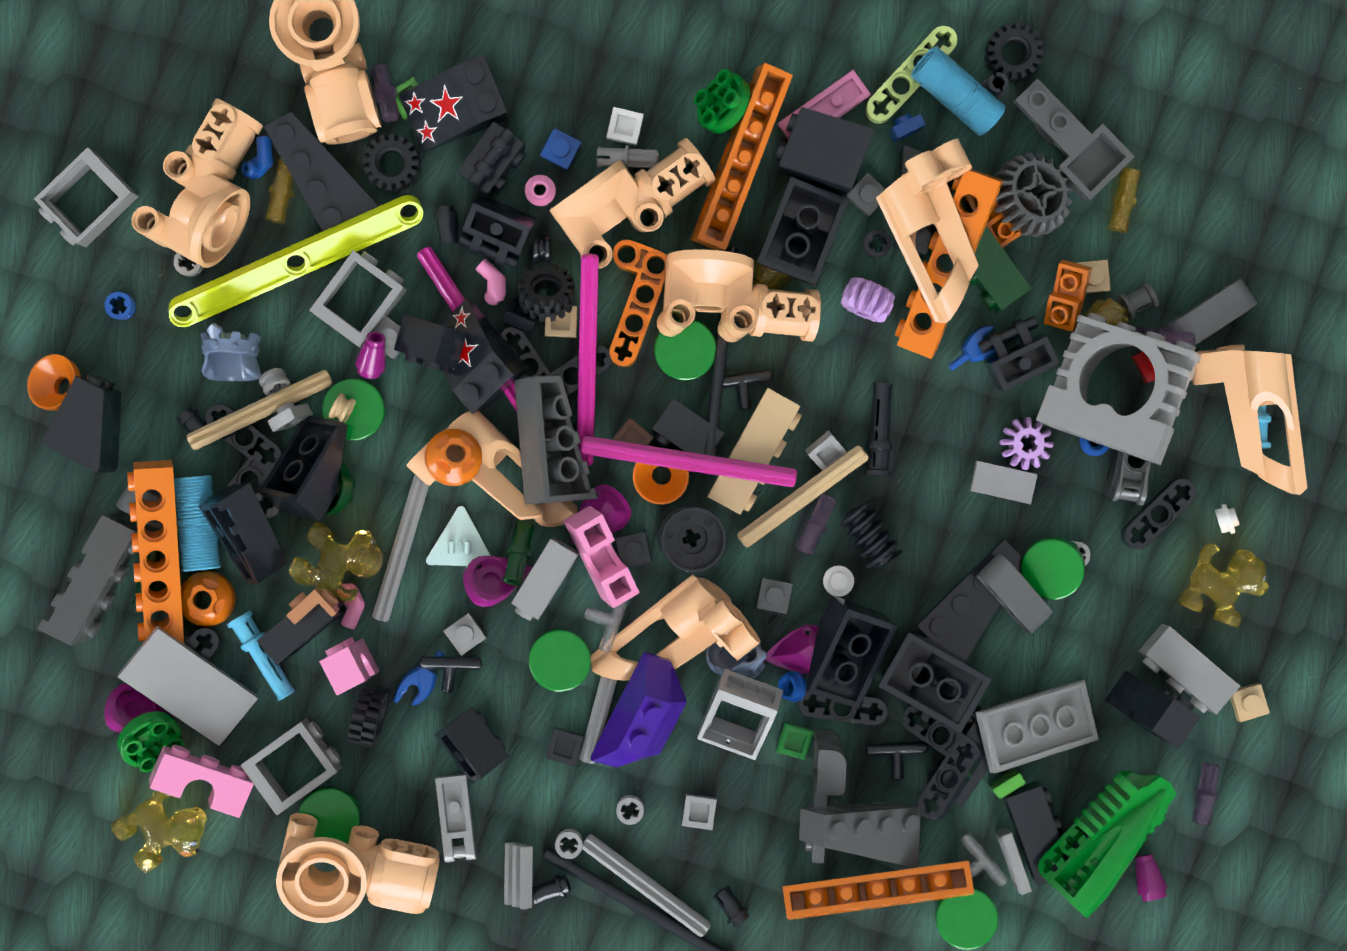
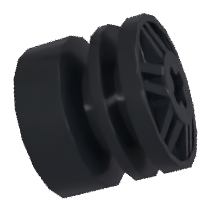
(707, 547)

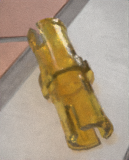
(281, 192)
(1124, 200)

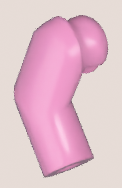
(495, 282)
(354, 609)

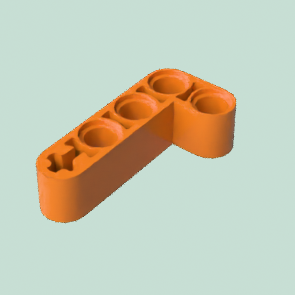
(634, 306)

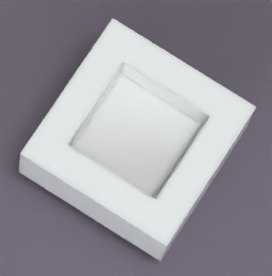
(625, 126)

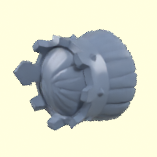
(230, 355)

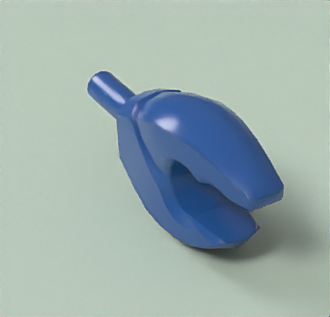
(970, 348)
(422, 678)

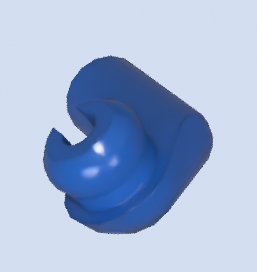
(262, 161)

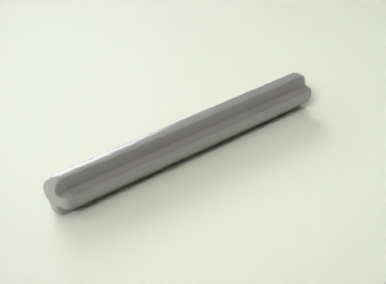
(400, 550)
(646, 885)

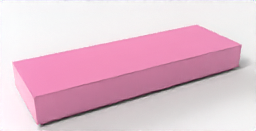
(835, 100)

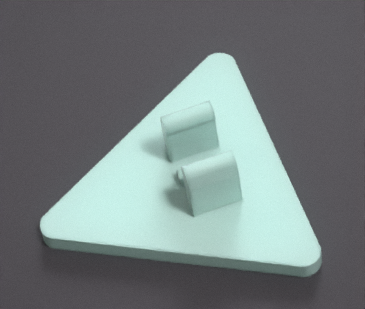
(458, 542)

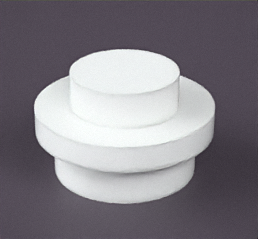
(1227, 519)
(838, 580)

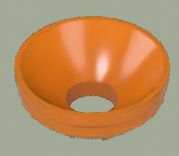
(46, 378)
(450, 472)
(656, 492)
(222, 597)

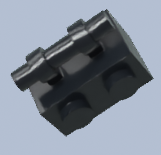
(493, 160)
(498, 225)
(1022, 361)

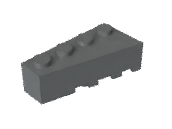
(549, 444)
(92, 582)
(871, 830)

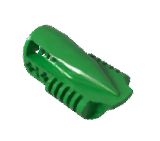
(1116, 831)

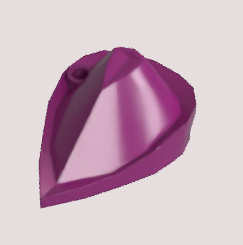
(612, 506)
(486, 584)
(794, 649)
(124, 707)

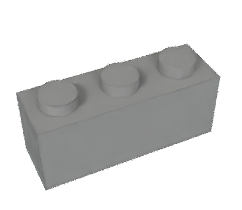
(1188, 670)

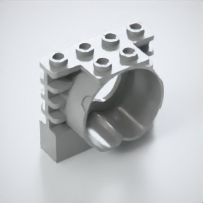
(1141, 433)

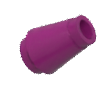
(371, 358)
(1149, 879)

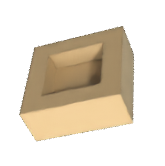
(1099, 276)
(562, 327)
(1249, 702)

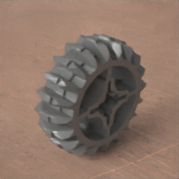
(1040, 181)

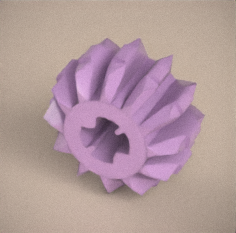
(867, 299)
(1015, 446)

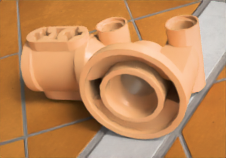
(332, 68)
(618, 195)
(210, 209)
(724, 284)
(392, 874)

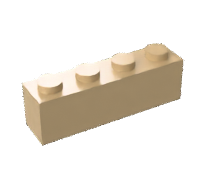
(757, 444)

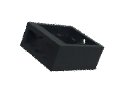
(288, 638)

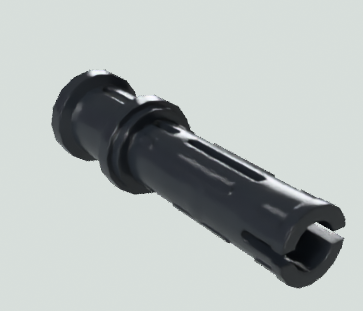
(879, 444)

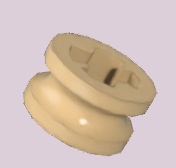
(342, 408)

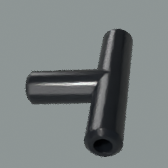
(741, 383)
(450, 665)
(896, 751)

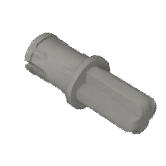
(630, 157)

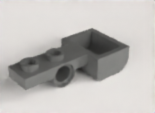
(1090, 157)
(828, 778)

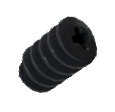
(869, 535)

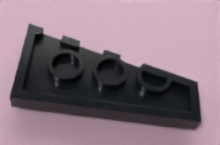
(319, 176)
(967, 608)

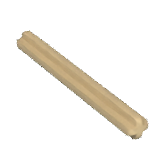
(259, 410)
(802, 496)

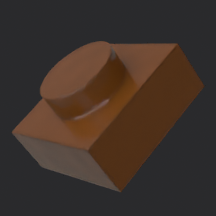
(633, 433)

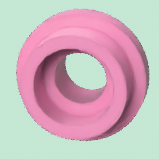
(544, 199)

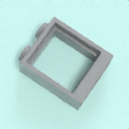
(66, 179)
(338, 323)
(544, 579)
(748, 695)
(267, 783)

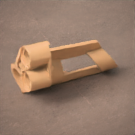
(925, 199)
(1251, 382)
(494, 449)
(698, 615)

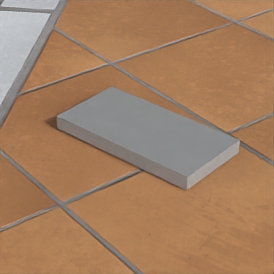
(187, 685)
(1036, 726)

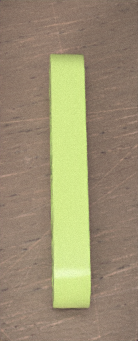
(904, 72)

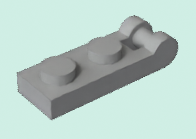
(455, 816)

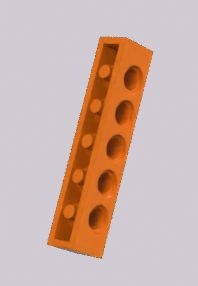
(741, 158)
(985, 189)
(160, 477)
(878, 890)

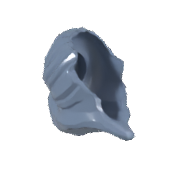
(750, 664)

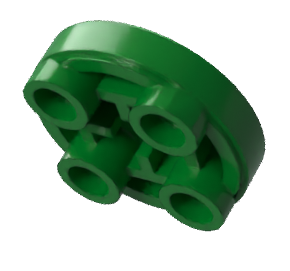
(722, 102)
(686, 354)
(367, 413)
(1053, 567)
(559, 660)
(144, 738)
(335, 812)
(967, 920)

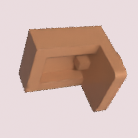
(303, 604)

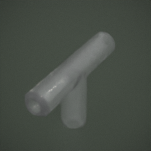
(611, 621)
(983, 861)

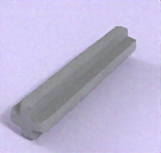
(598, 717)

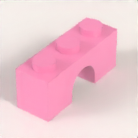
(594, 545)
(348, 664)
(178, 768)

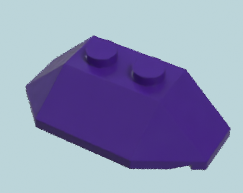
(642, 715)

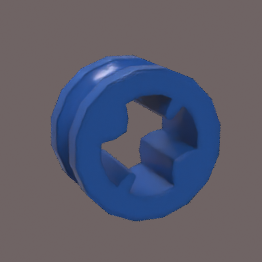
(111, 309)

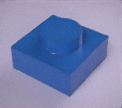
(906, 126)
(561, 149)

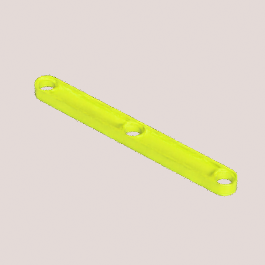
(274, 270)

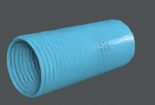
(957, 90)
(196, 537)

